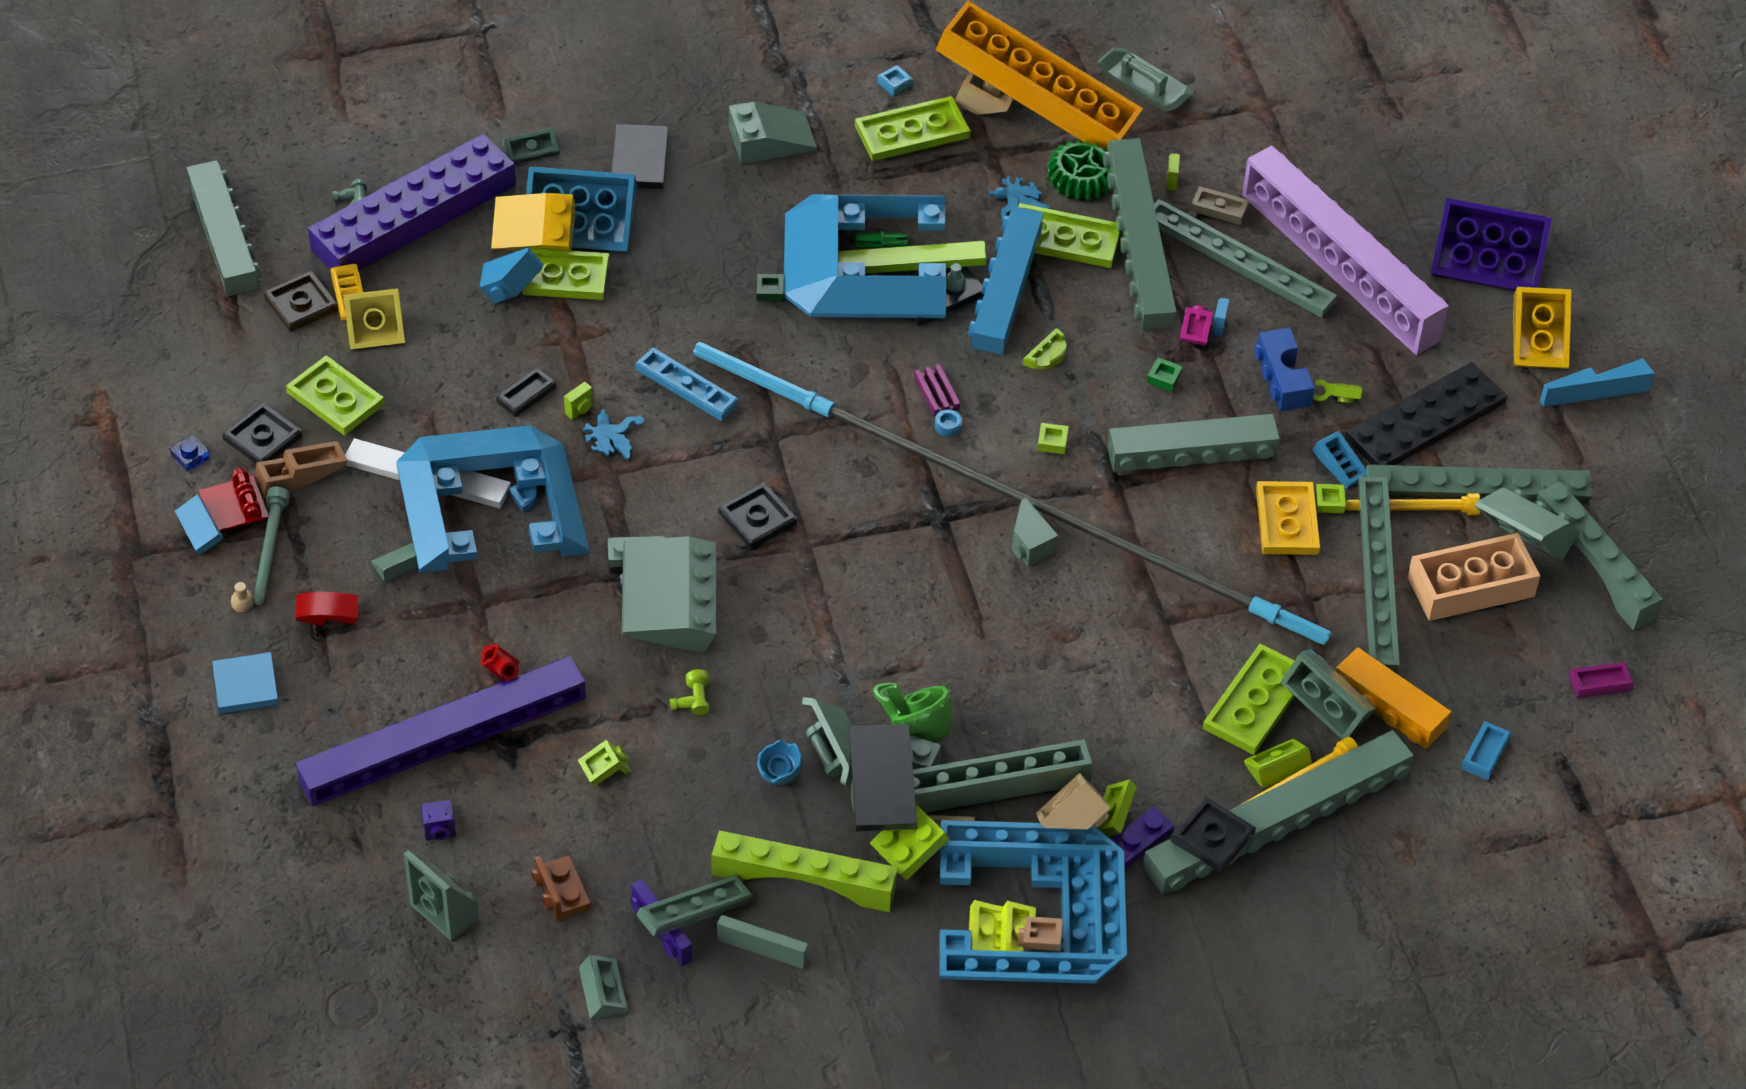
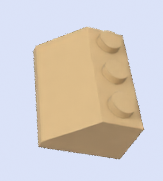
(981, 96)
(1074, 807)

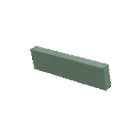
(694, 905)

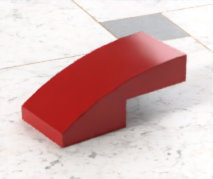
(319, 606)

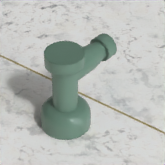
(356, 192)

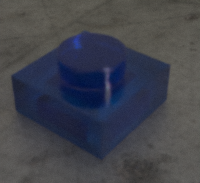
(189, 452)

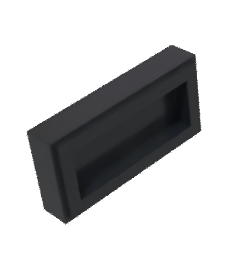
(526, 392)

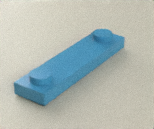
(687, 384)

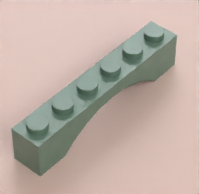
(1630, 591)

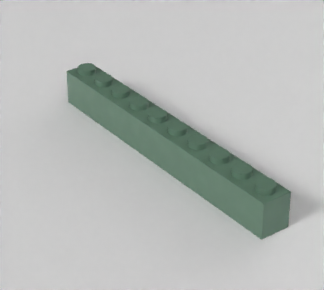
(1293, 806)

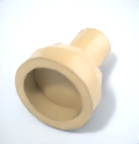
(242, 598)

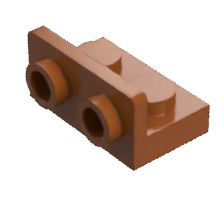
(561, 887)

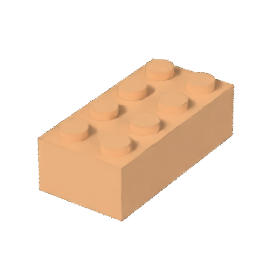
(1473, 576)

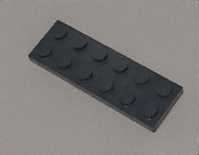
(1426, 416)

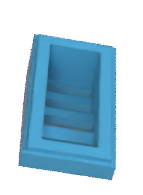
(1342, 448)

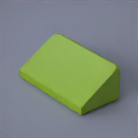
(1278, 762)

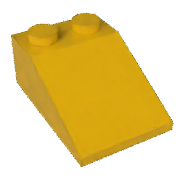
(534, 222)
(1541, 327)

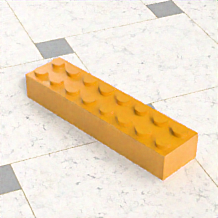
(1037, 77)

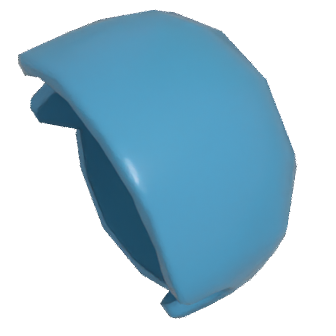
(780, 763)

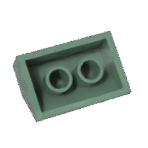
(1532, 521)
(1327, 694)

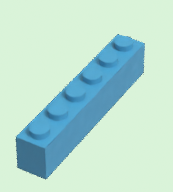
(1007, 280)

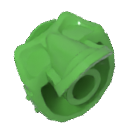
(925, 710)

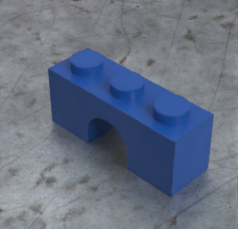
(1288, 386)

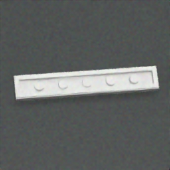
(383, 460)

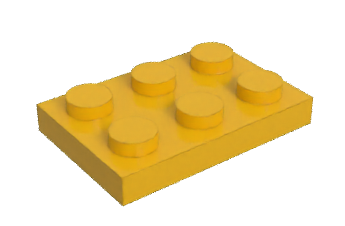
(1287, 518)

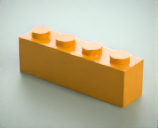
(1395, 699)

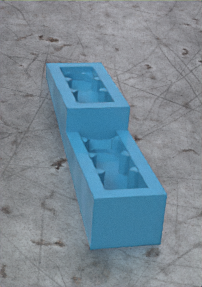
(1586, 385)

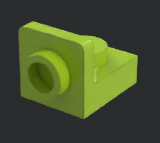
(603, 762)

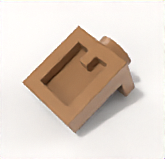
(1041, 934)

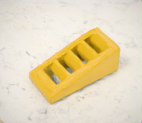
(343, 277)

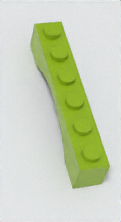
(859, 880)

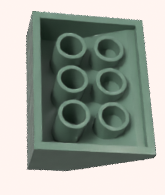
(670, 591)

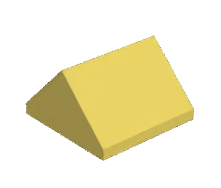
(374, 318)

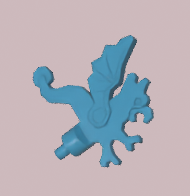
(1017, 194)
(605, 433)

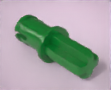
(880, 240)

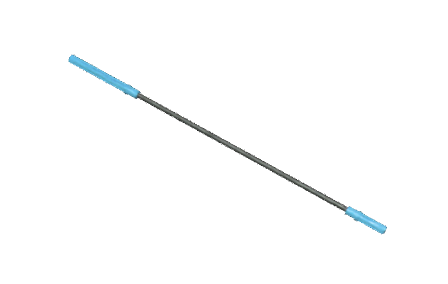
(813, 402)

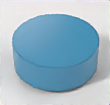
(948, 423)

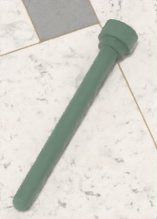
(277, 501)

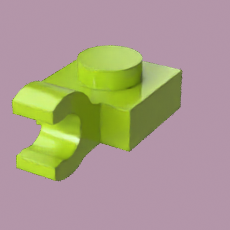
(1345, 392)

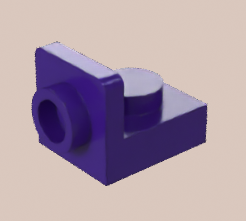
(438, 820)

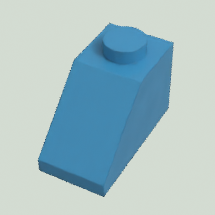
(509, 274)

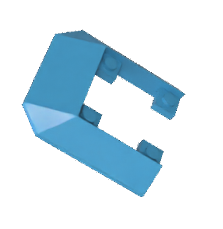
(841, 289)
(433, 469)
(1092, 900)

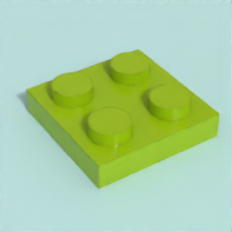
(912, 847)

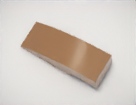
(300, 467)

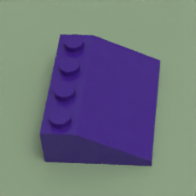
(1490, 245)

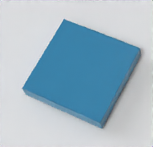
(245, 683)

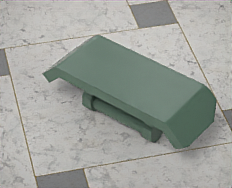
(1144, 79)
(836, 725)

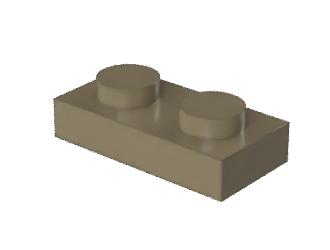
(1219, 205)

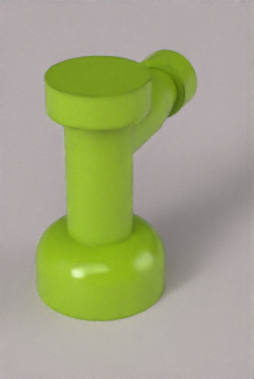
(696, 680)

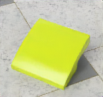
(997, 926)

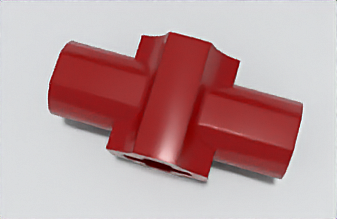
(500, 662)

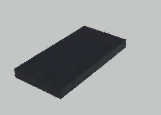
(882, 777)

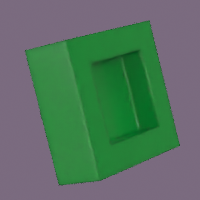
(1164, 374)

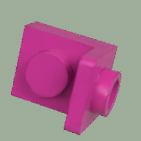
(1196, 325)

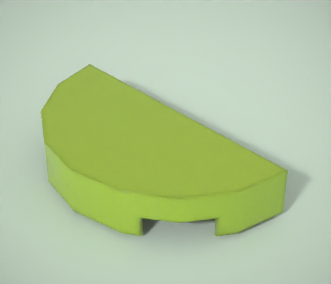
(1048, 352)

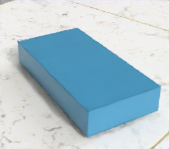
(199, 524)
(1486, 750)

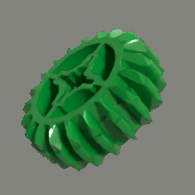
(1079, 170)

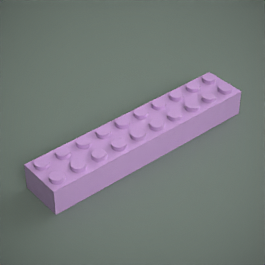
(1345, 250)

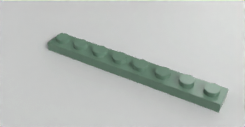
(1243, 259)
(1463, 480)
(1378, 571)

